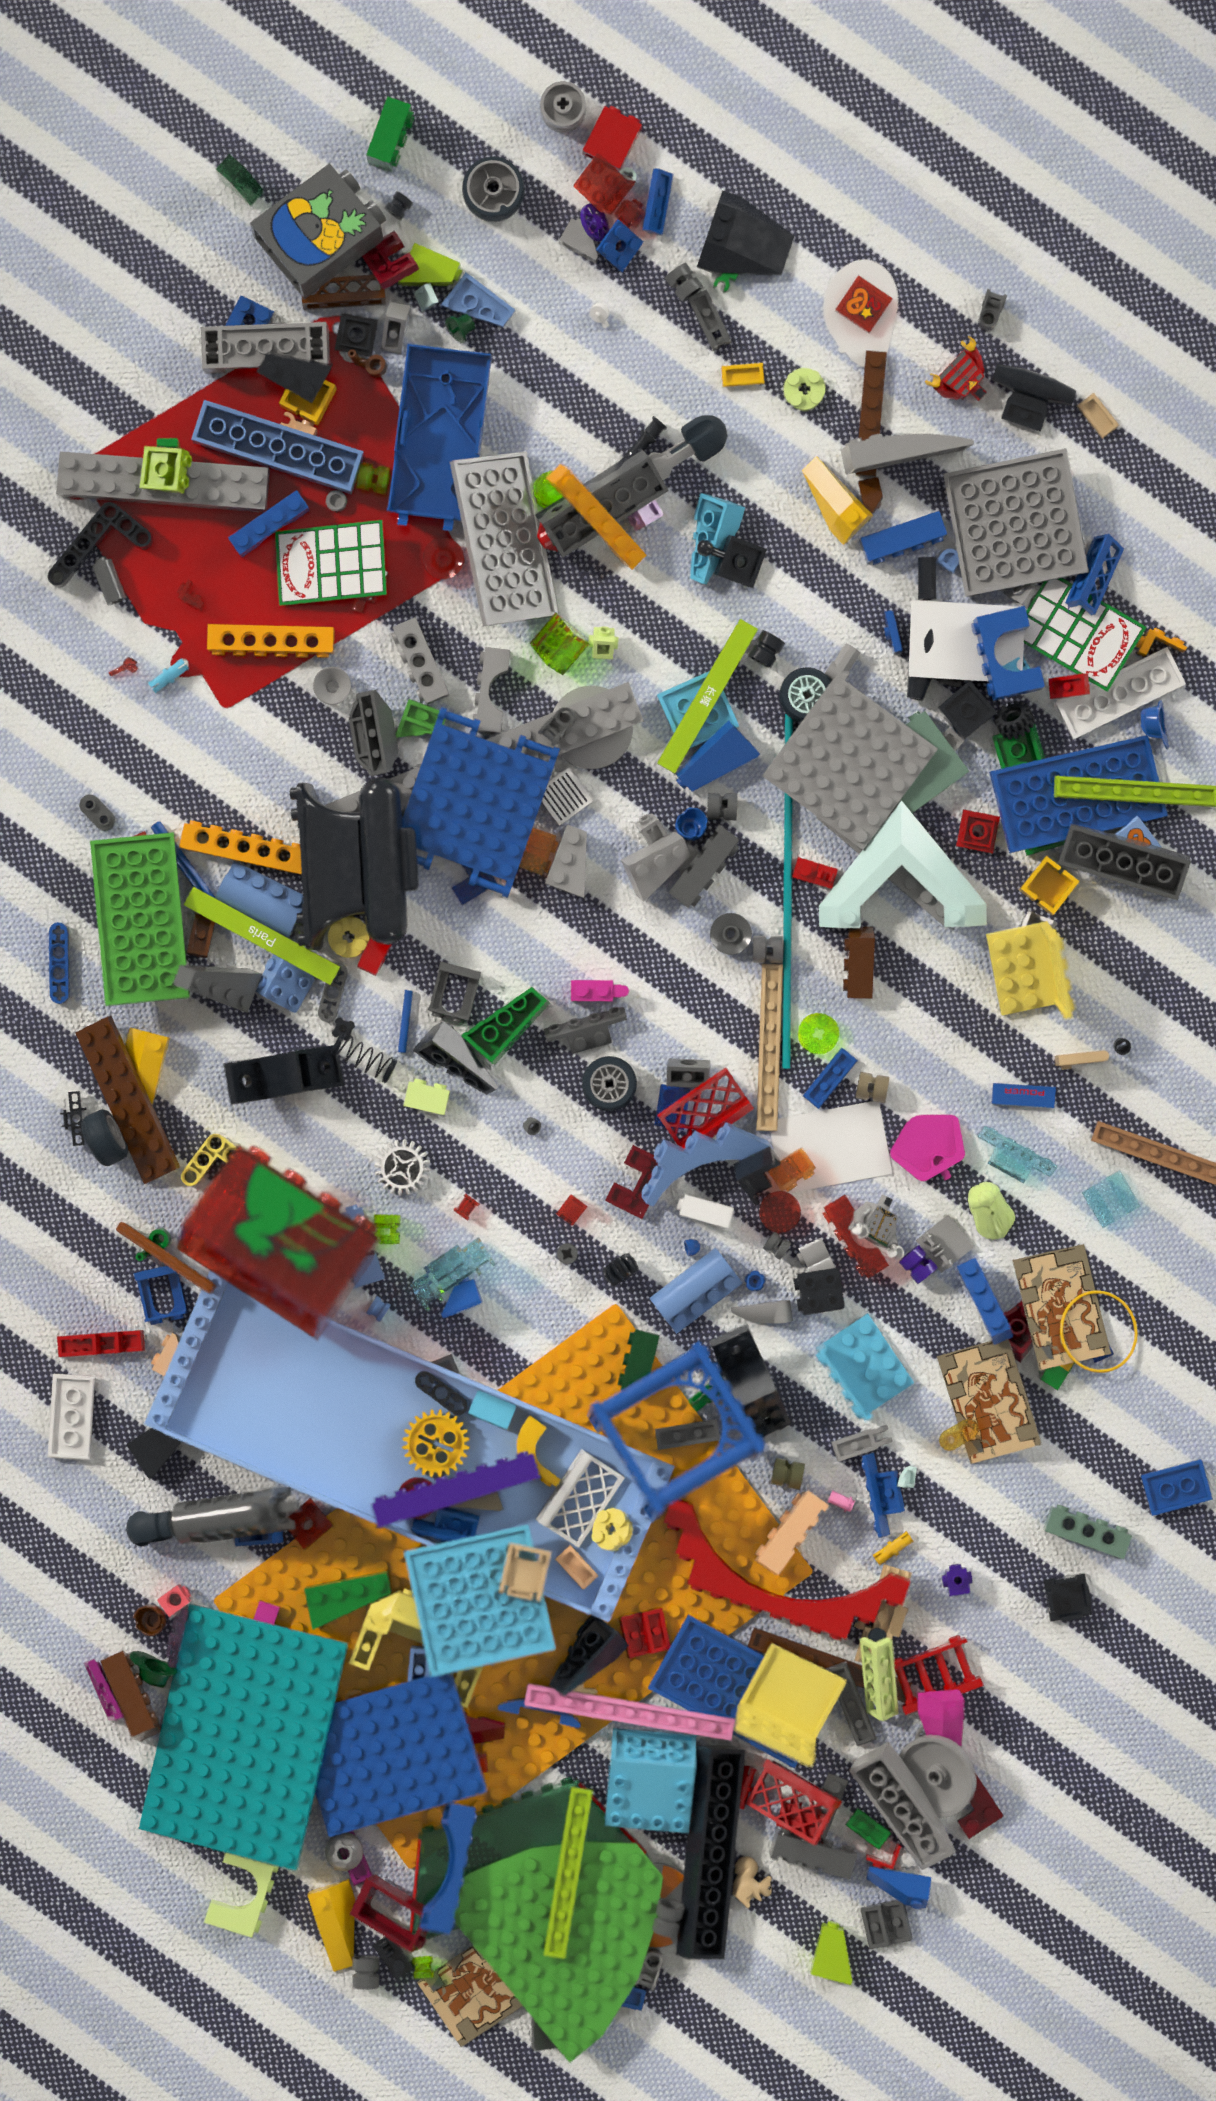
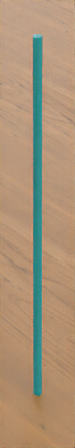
(787, 917)

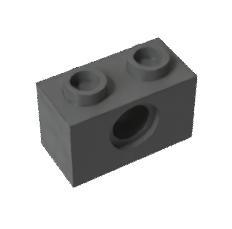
(687, 1072)

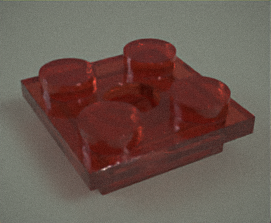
(320, 1526)

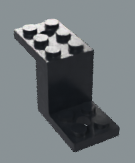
(282, 1074)
(750, 1380)

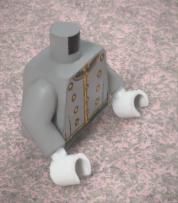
(877, 1225)

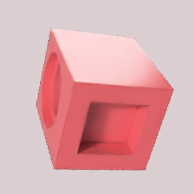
(166, 1603)

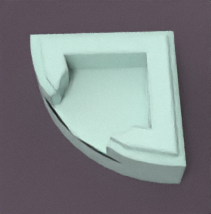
(907, 1477)

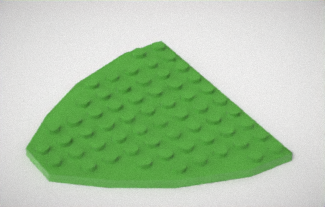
(507, 1918)

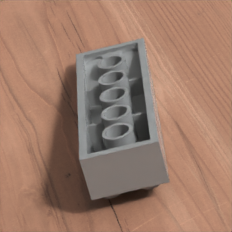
(898, 449)
(903, 1805)

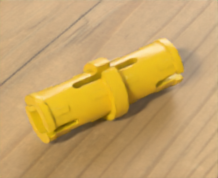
(893, 1548)

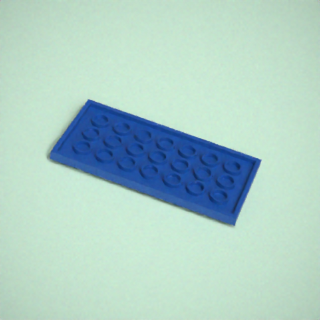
(1036, 818)
(709, 1675)

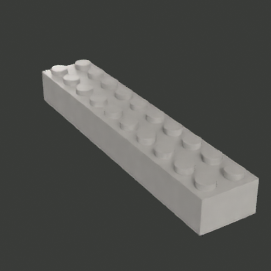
(119, 480)

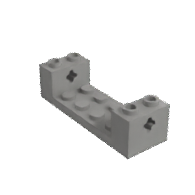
(248, 344)

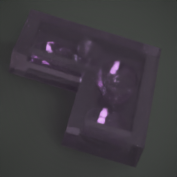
(175, 1639)

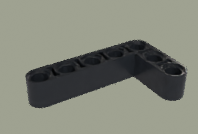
(95, 539)

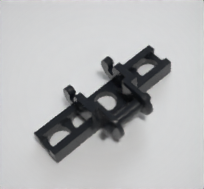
(72, 1113)

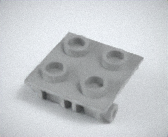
(945, 1243)

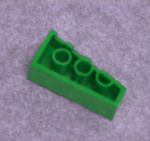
(504, 1027)
(340, 1597)

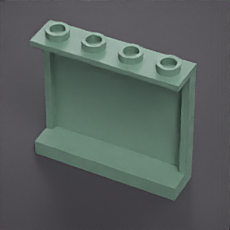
(941, 770)

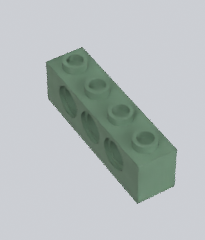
(1117, 1547)

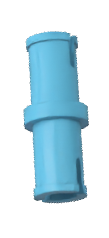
(168, 675)

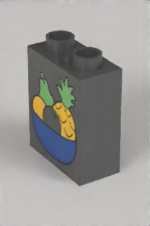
(319, 229)

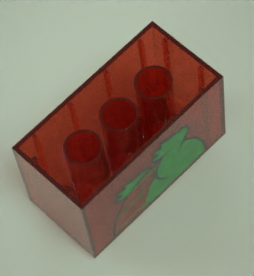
(278, 1240)

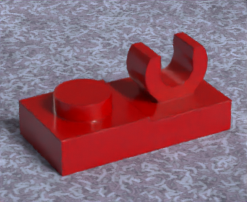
(1069, 686)
(814, 873)

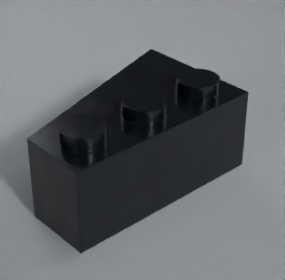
(295, 374)

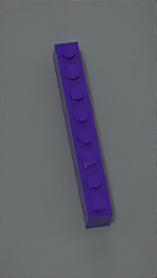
(455, 1490)

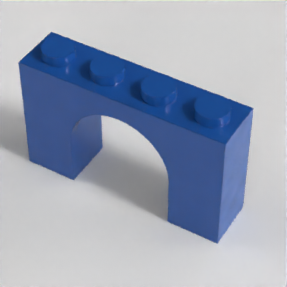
(1002, 681)

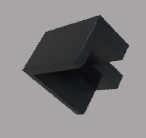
(751, 1172)

